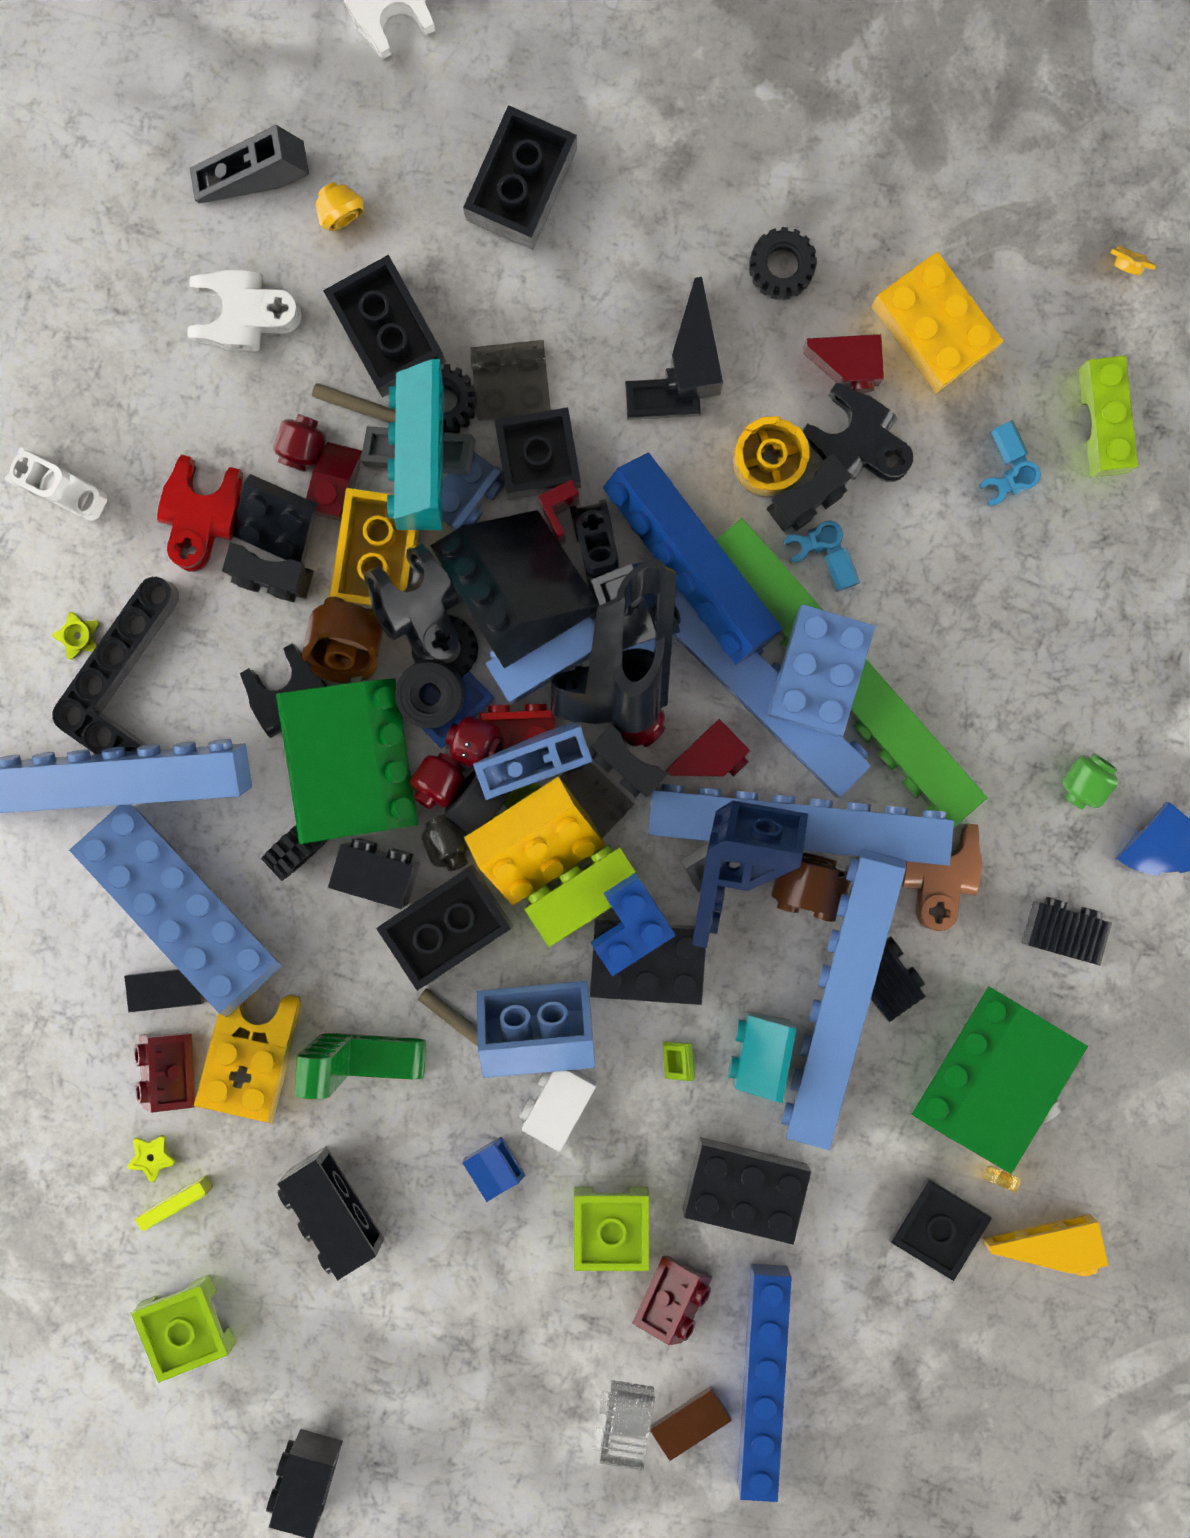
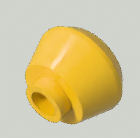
(338, 206)

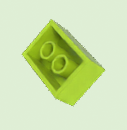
(579, 895)

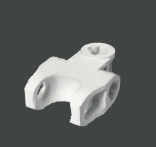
(373, 14)
(245, 310)
(55, 484)

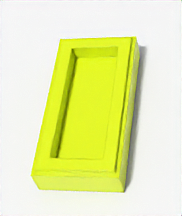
(174, 1203)

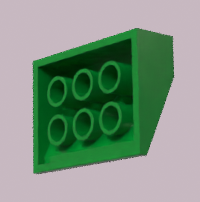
(346, 760)
(999, 1080)

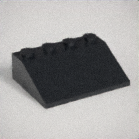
(515, 582)

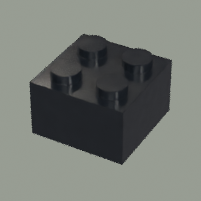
(537, 452)
(374, 873)
(303, 1483)

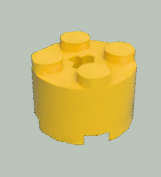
(779, 438)

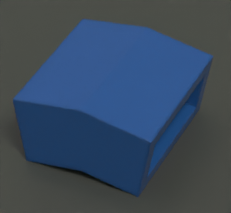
(493, 1169)

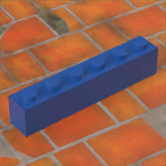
(702, 567)
(764, 1382)

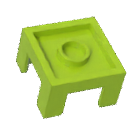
(611, 1230)
(182, 1330)

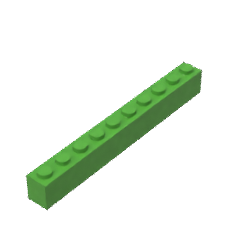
(876, 706)

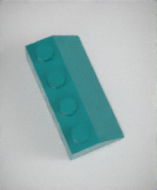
(418, 447)

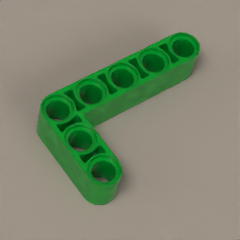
(335, 1056)

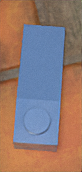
(533, 760)

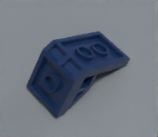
(760, 839)

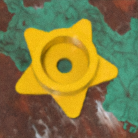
(1131, 261)

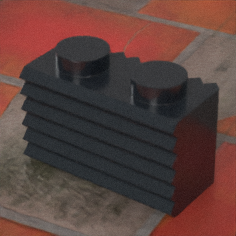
(1067, 932)
(895, 986)

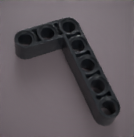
(113, 675)

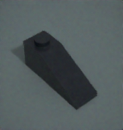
(251, 166)
(694, 359)

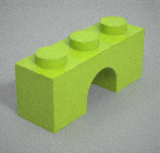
(1112, 438)

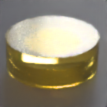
(1001, 1178)

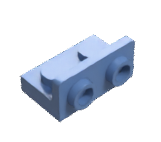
(467, 493)

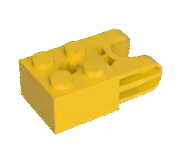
(243, 1045)

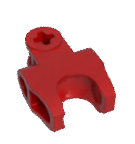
(197, 517)

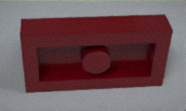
(557, 501)

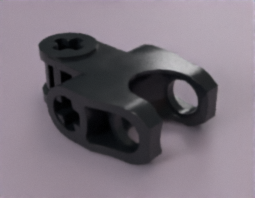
(866, 438)
(596, 540)
(420, 608)
(264, 701)

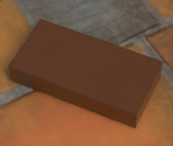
(690, 1423)

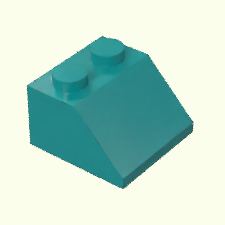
(762, 1055)

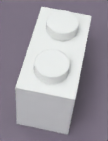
(557, 1106)

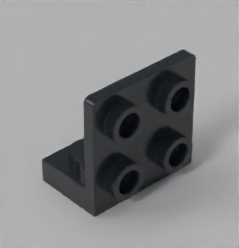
(640, 615)

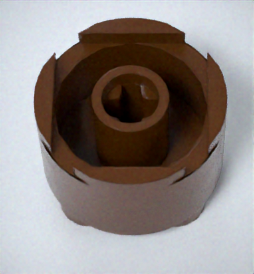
(342, 641)
(812, 887)

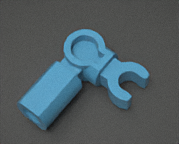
(1023, 473)
(827, 538)

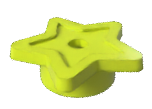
(67, 635)
(158, 1150)

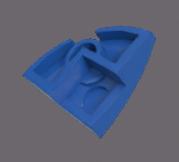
(1161, 845)

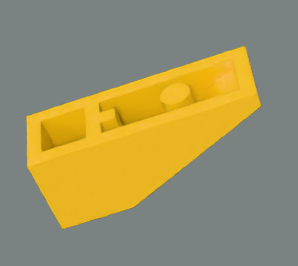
(1062, 1245)

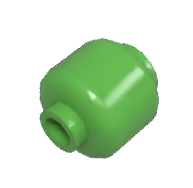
(1090, 781)

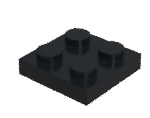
(275, 519)

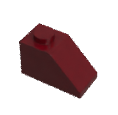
(849, 359)
(330, 478)
(712, 754)

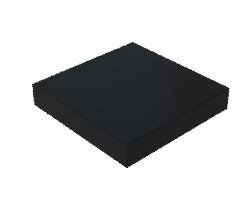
(940, 1229)

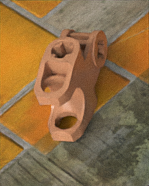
(946, 882)

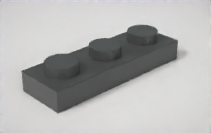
(457, 450)

